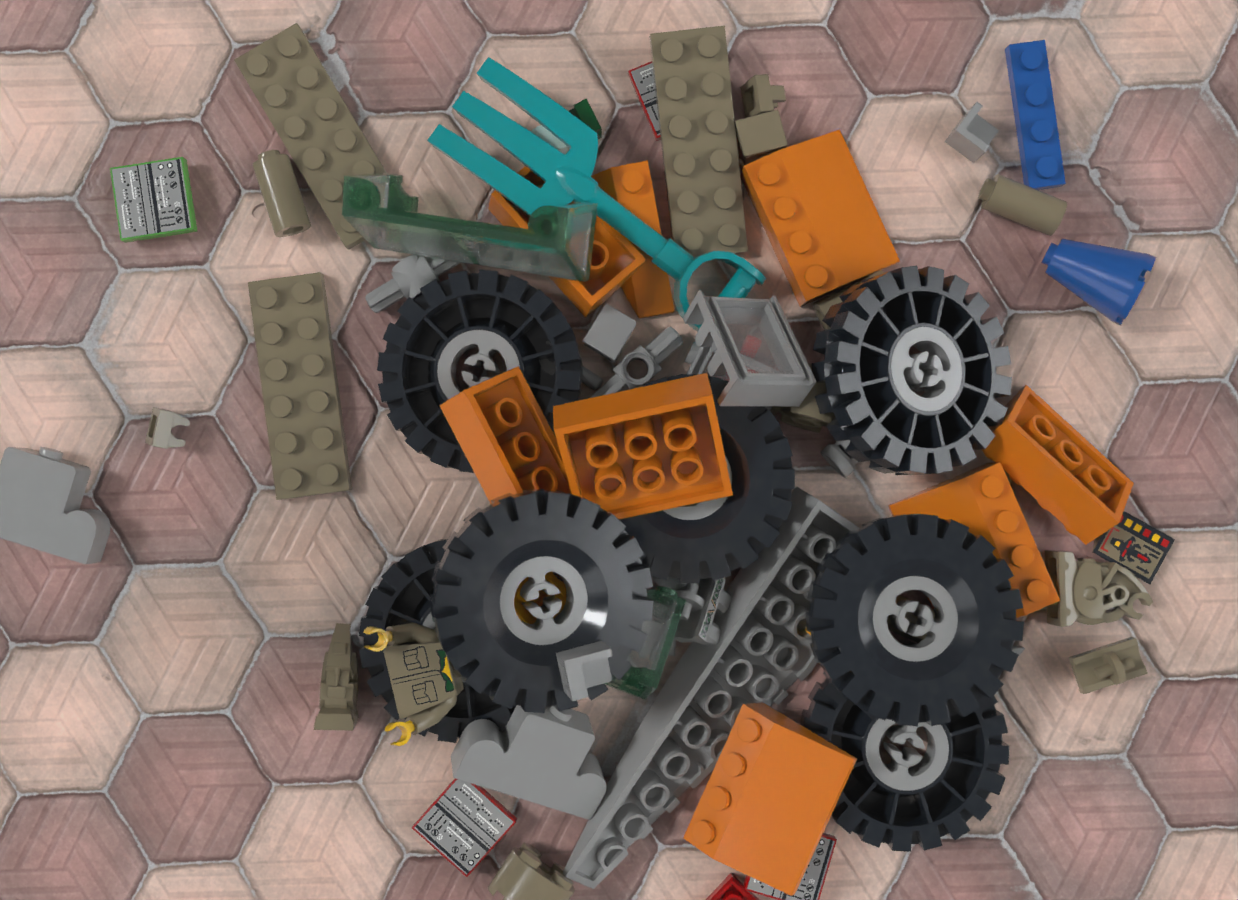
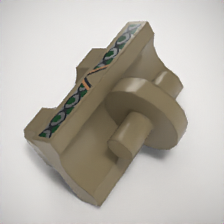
(1107, 665)

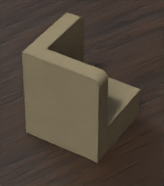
(760, 134)

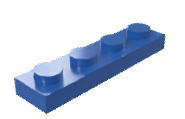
(1035, 115)

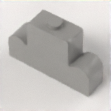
(43, 504)
(534, 759)

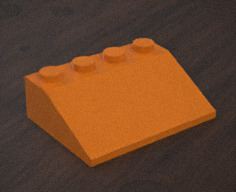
(818, 216)
(644, 447)
(990, 509)
(769, 797)

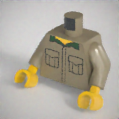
(420, 676)

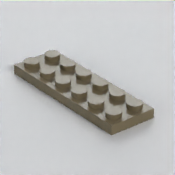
(310, 120)
(699, 140)
(299, 386)

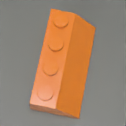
(612, 254)
(506, 436)
(1059, 467)

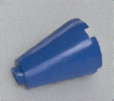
(1099, 275)

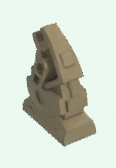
(1090, 589)
(339, 684)

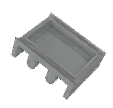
(753, 348)

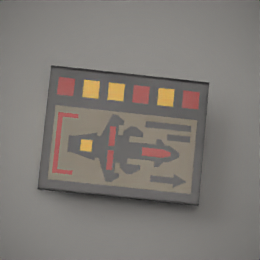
(1134, 546)

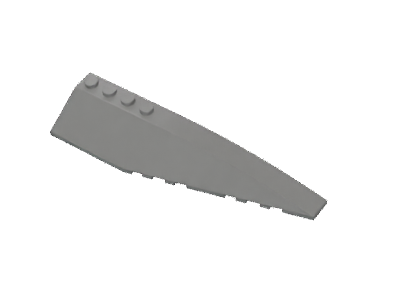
(689, 722)

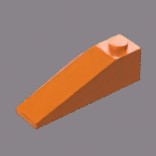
(632, 187)

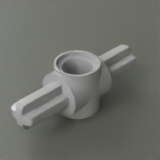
(407, 280)
(651, 355)

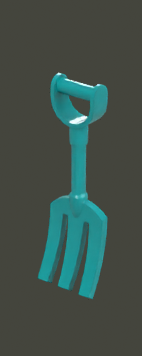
(567, 176)

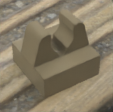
(760, 96)
(160, 429)

